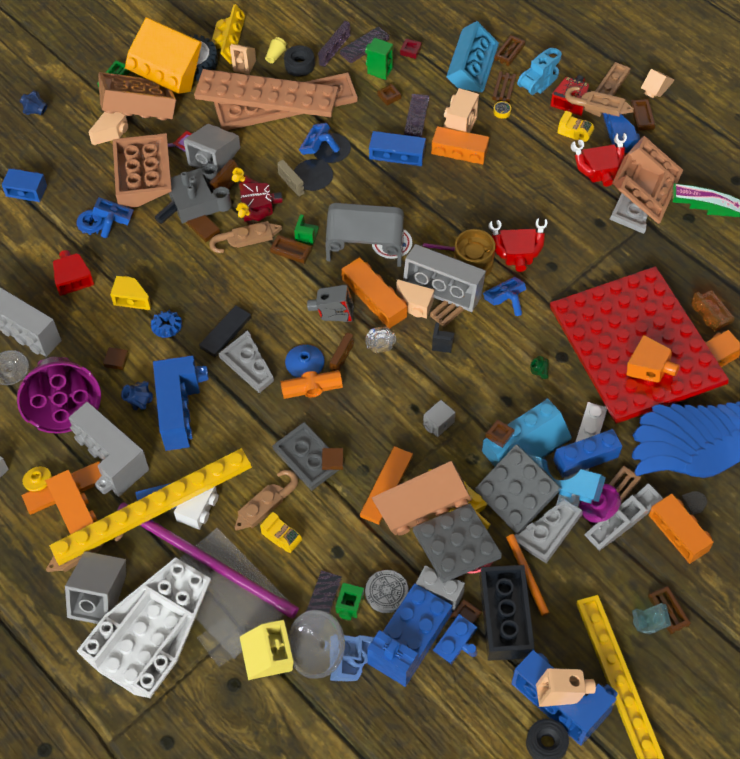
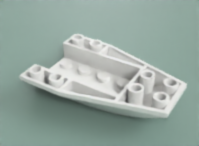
(148, 629)

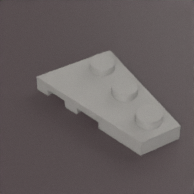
(247, 362)
(549, 531)

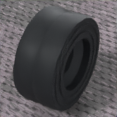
(299, 53)
(550, 728)

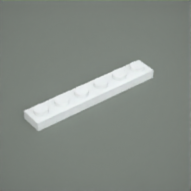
(590, 426)

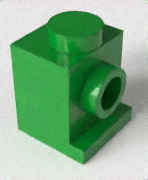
(349, 594)

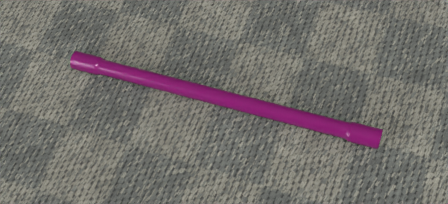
(279, 603)

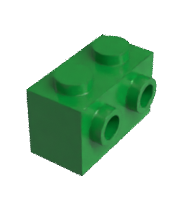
(379, 58)

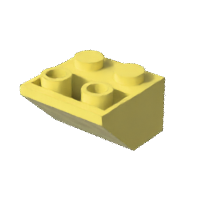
(266, 650)

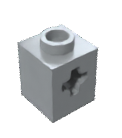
(438, 418)

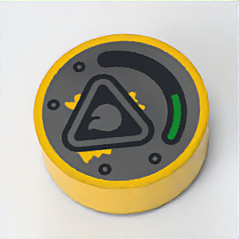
(502, 109)

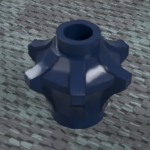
(33, 103)
(137, 395)

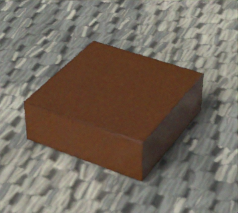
(389, 94)
(115, 358)
(500, 433)
(332, 458)
(468, 611)

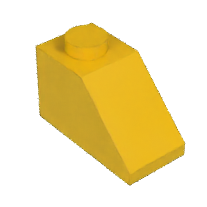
(129, 293)

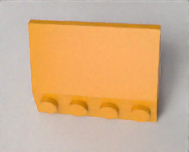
(164, 56)

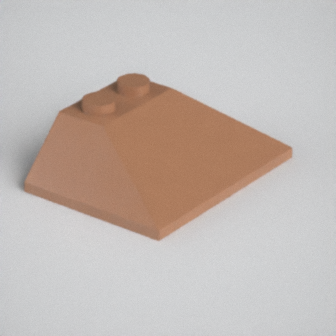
(648, 178)

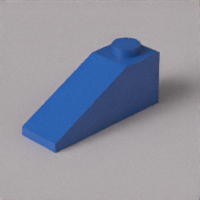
(620, 125)

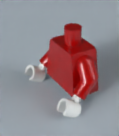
(600, 162)
(518, 246)

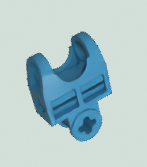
(541, 74)

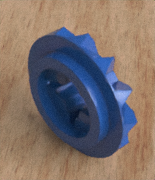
(85, 219)
(166, 330)

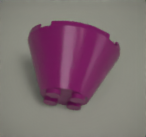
(55, 392)

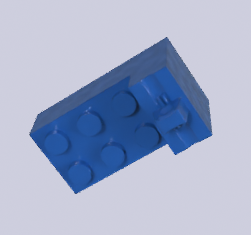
(173, 383)
(409, 635)
(579, 718)

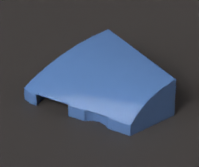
(353, 659)

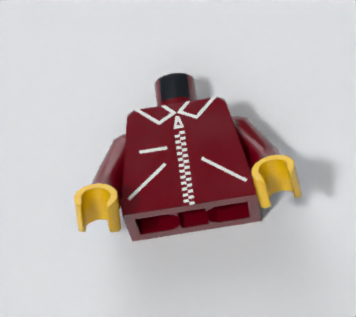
(255, 197)

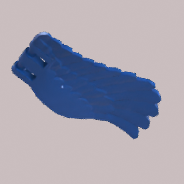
(688, 439)

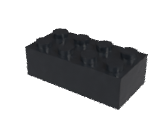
(506, 612)

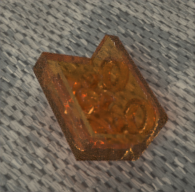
(712, 310)

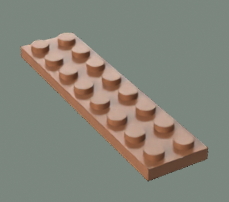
(266, 93)
(237, 116)

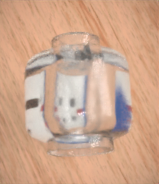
(380, 339)

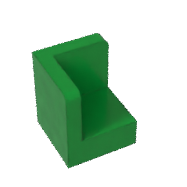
(305, 232)

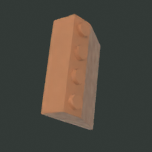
(135, 96)
(141, 169)
(422, 498)

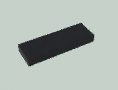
(225, 331)

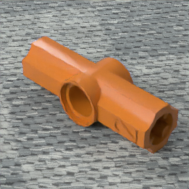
(311, 384)

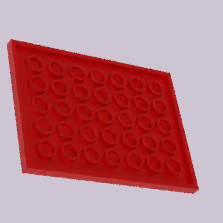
(609, 324)

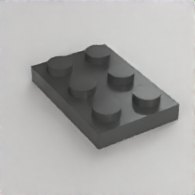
(303, 454)

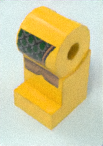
(574, 127)
(280, 533)

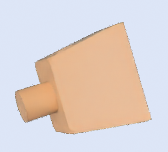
(563, 687)

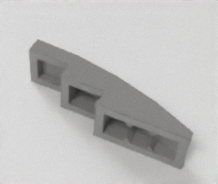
(627, 515)

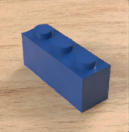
(397, 148)
(587, 453)

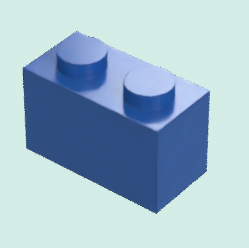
(24, 185)

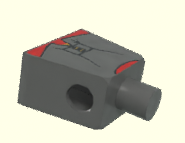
(333, 304)

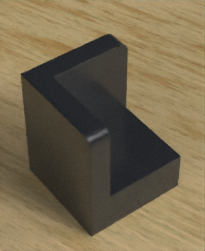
(442, 340)

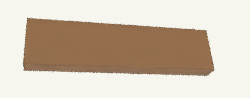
(611, 82)

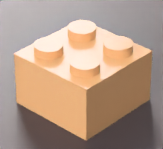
(462, 111)

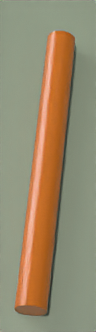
(529, 577)

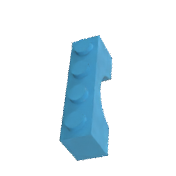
(583, 484)

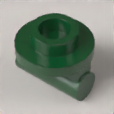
(540, 367)

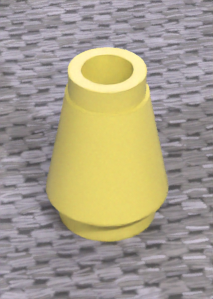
(275, 49)

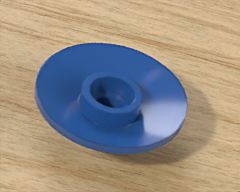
(297, 366)

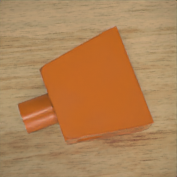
(651, 361)

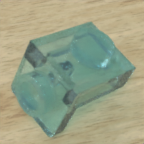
(651, 619)

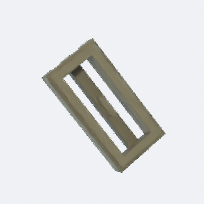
(290, 178)

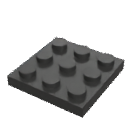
(517, 489)
(456, 543)

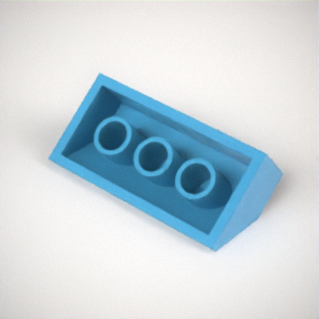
(472, 58)
(536, 432)

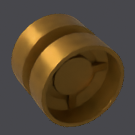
(475, 249)

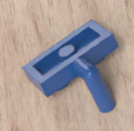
(315, 137)
(111, 212)
(507, 290)
(456, 640)

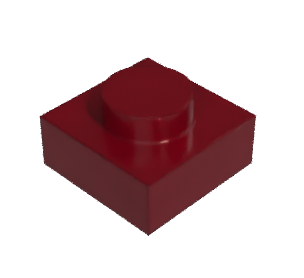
(410, 48)

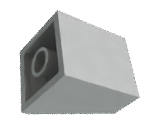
(211, 146)
(94, 587)

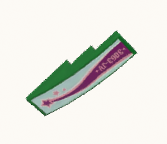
(706, 199)

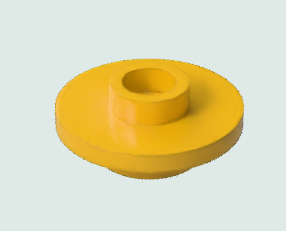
(35, 478)

